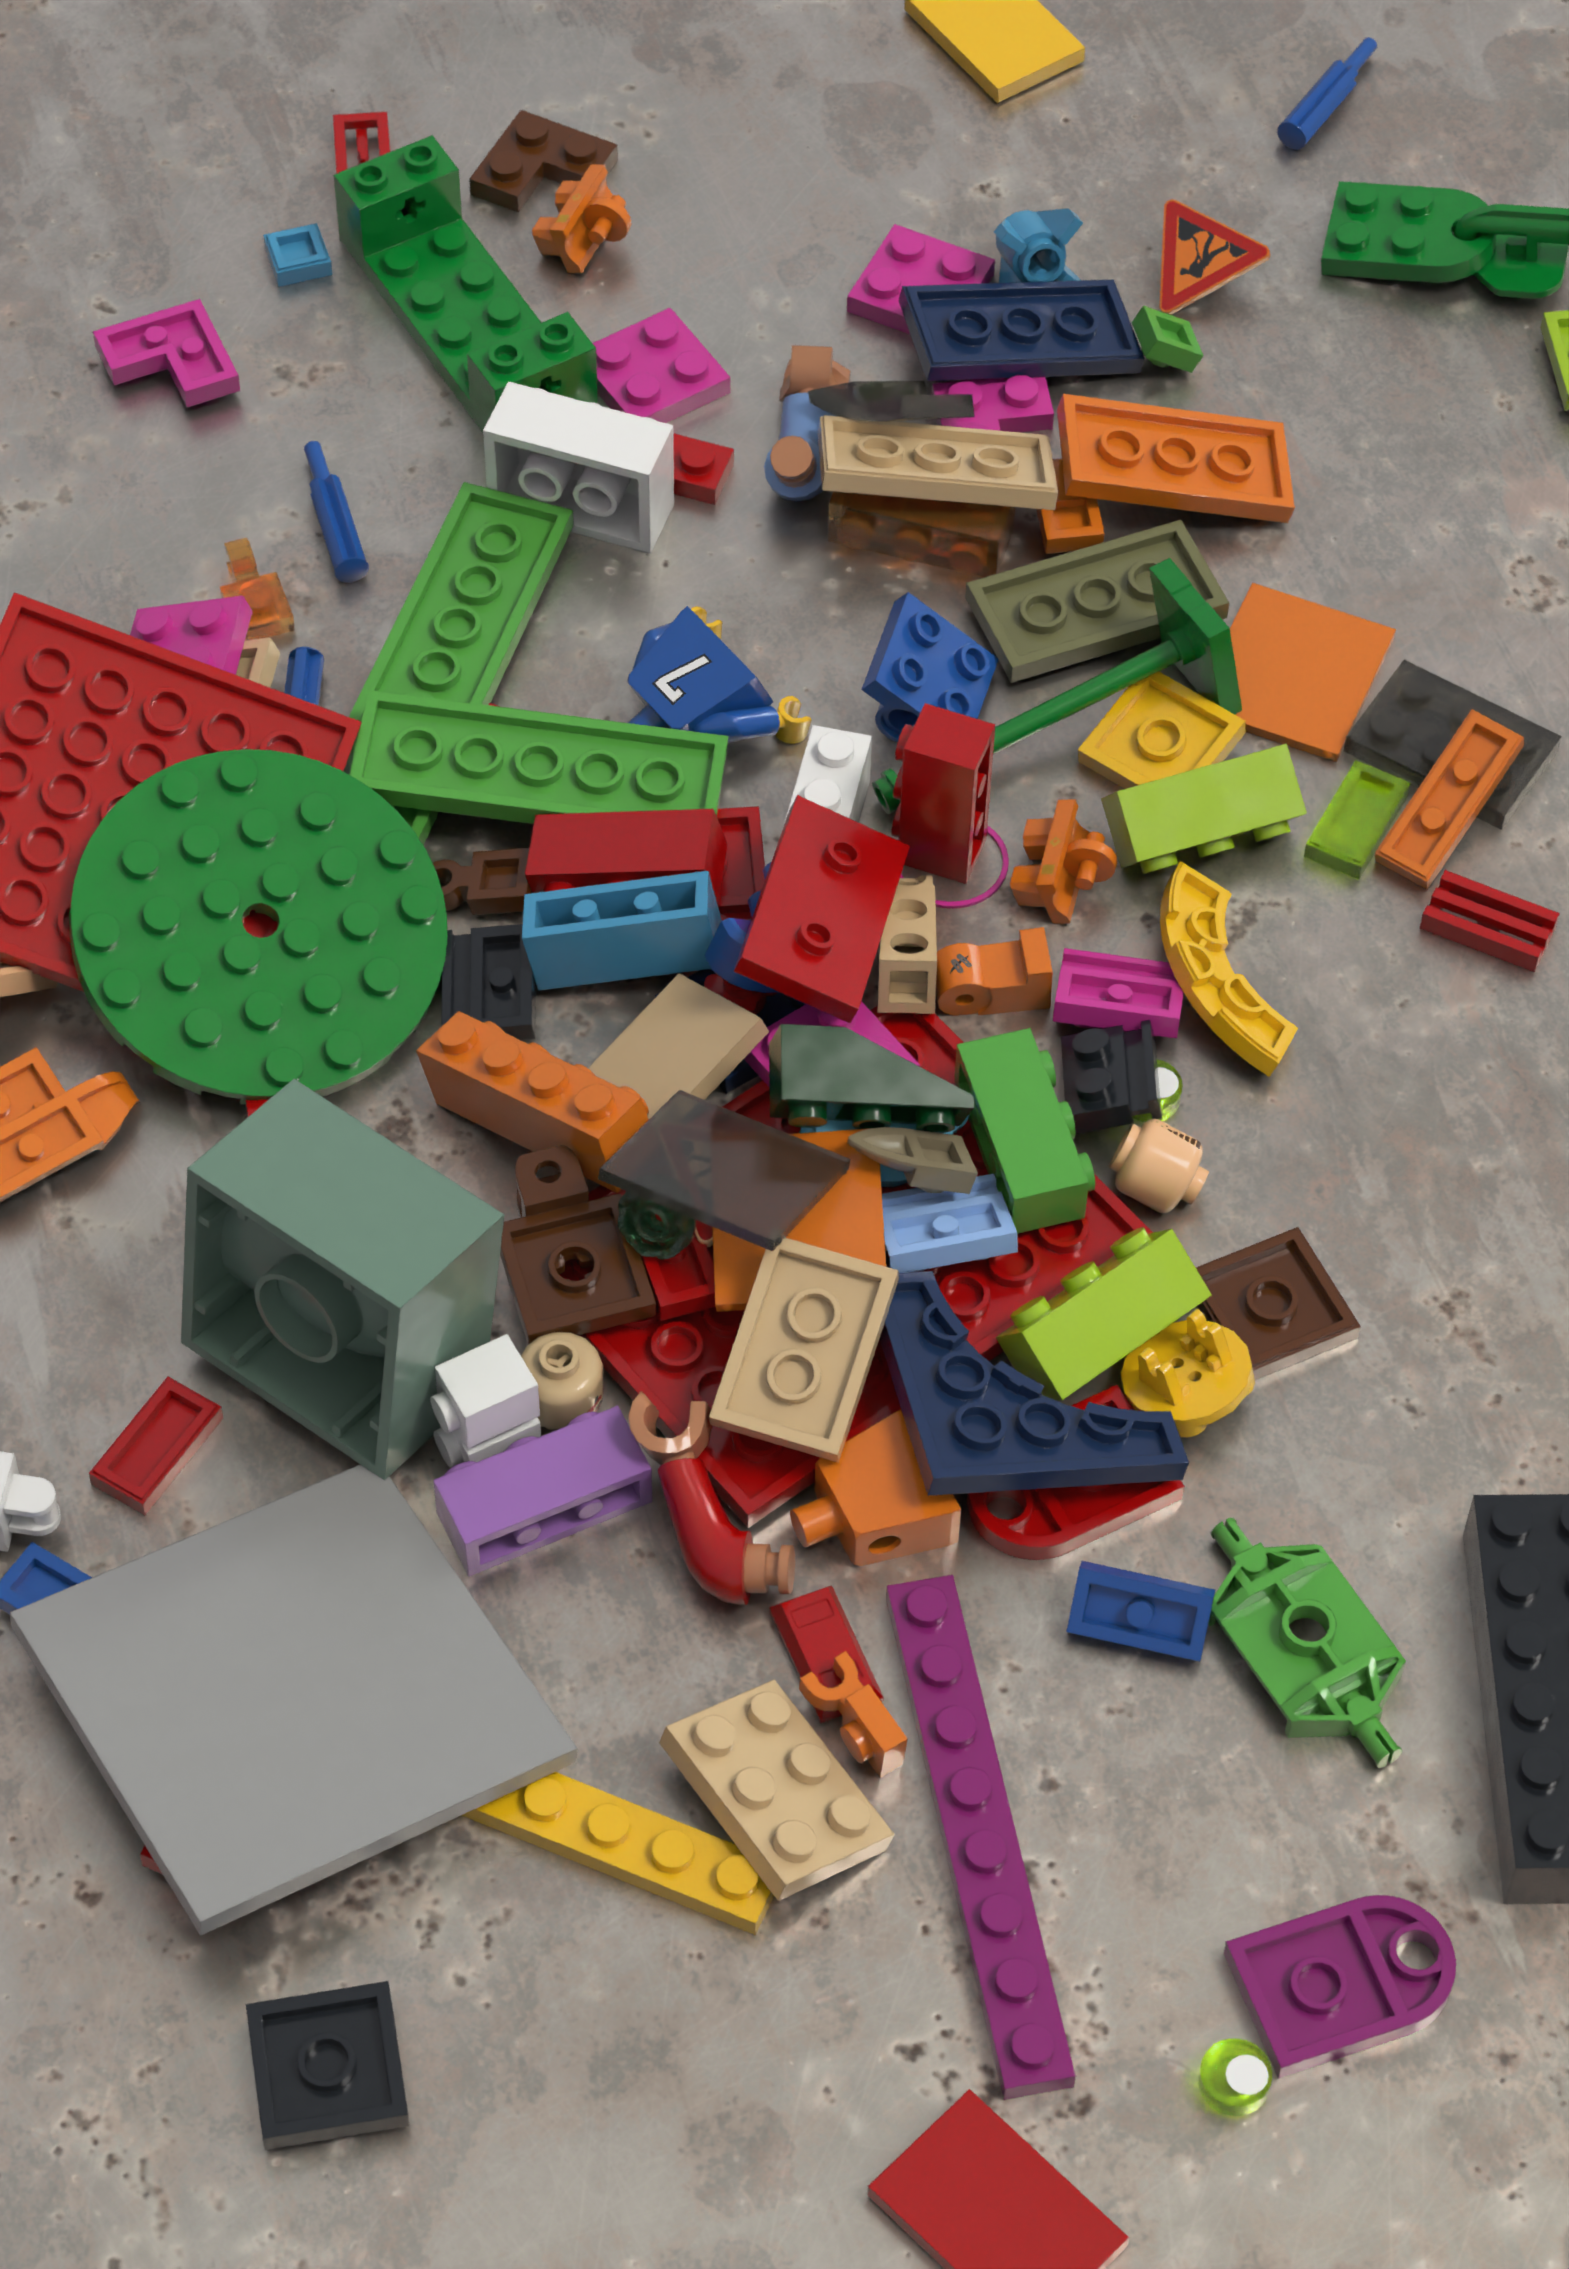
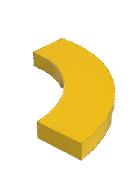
(1195, 948)

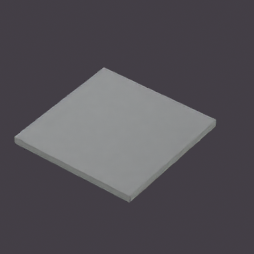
(290, 1693)

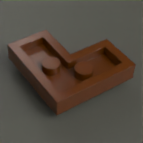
(533, 151)

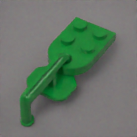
(1444, 238)

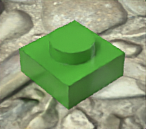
(1167, 339)

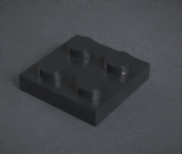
(327, 2065)

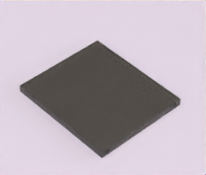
(724, 1170)

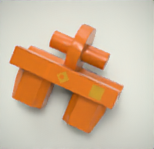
(584, 220)
(1070, 862)

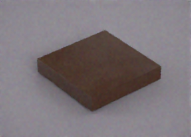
(1277, 1302)

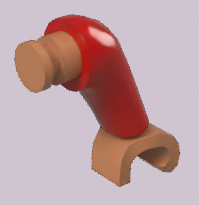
(714, 1550)

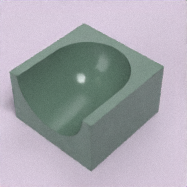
(335, 1274)

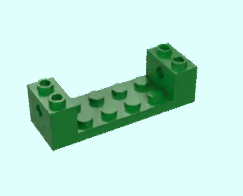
(445, 288)

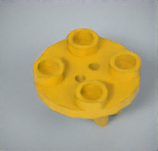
(1204, 1354)

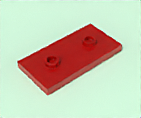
(822, 909)

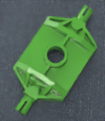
(1318, 1685)

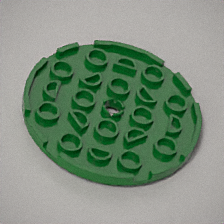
(238, 1012)

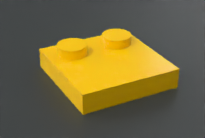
(1158, 733)

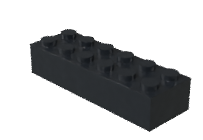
(1521, 1638)

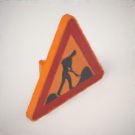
(1201, 256)

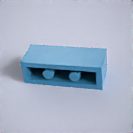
(620, 930)

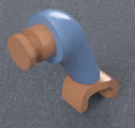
(794, 460)

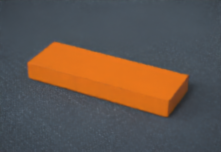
(1449, 799)

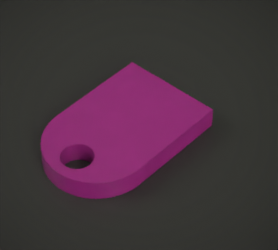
(1336, 1980)

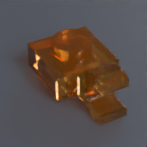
(263, 593)

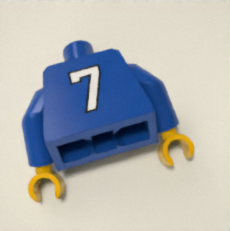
(703, 687)

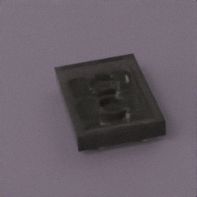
(1418, 717)

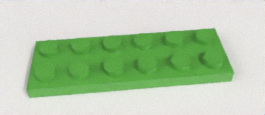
(529, 761)

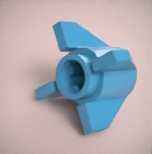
(1034, 245)

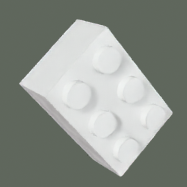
(583, 458)

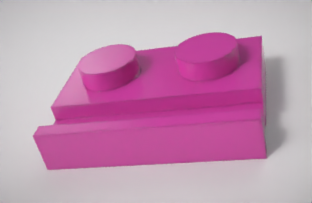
(1117, 991)

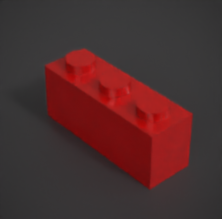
(944, 791)
(622, 847)

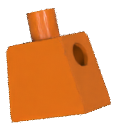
(877, 1500)

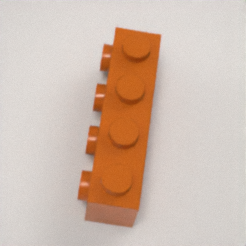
(529, 1093)

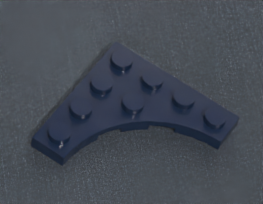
(992, 1426)

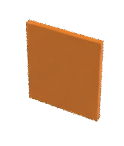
(1304, 669)
(842, 1221)

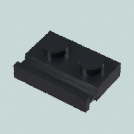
(490, 979)
(1110, 1076)

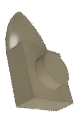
(927, 1158)

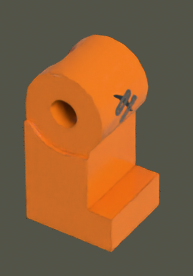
(995, 976)

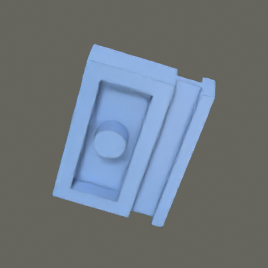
(946, 1227)

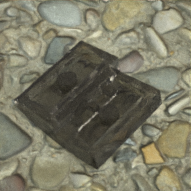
(890, 402)

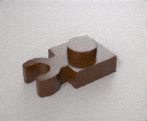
(489, 885)

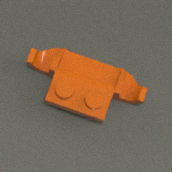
(51, 1127)

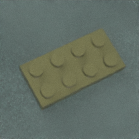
(1084, 600)

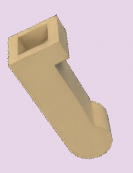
(909, 950)

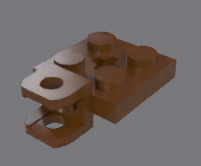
(562, 1226)

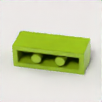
(1204, 809)
(1103, 1312)

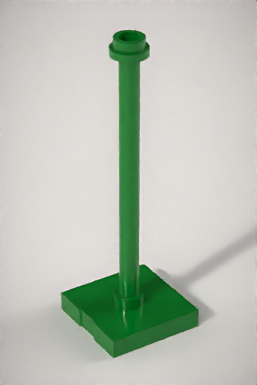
(1191, 639)

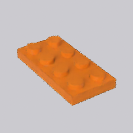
(1175, 458)

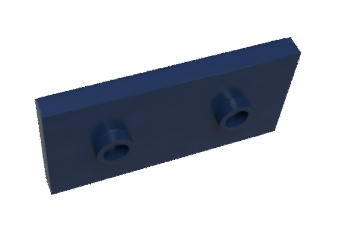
(1020, 329)

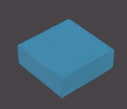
(297, 255)

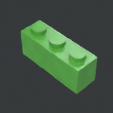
(1024, 1129)

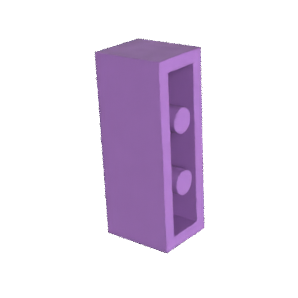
(542, 1490)

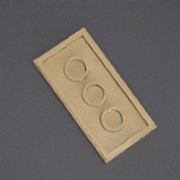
(937, 463)

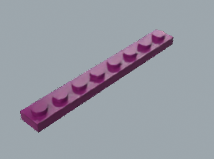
(980, 1839)

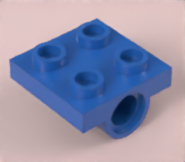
(925, 662)

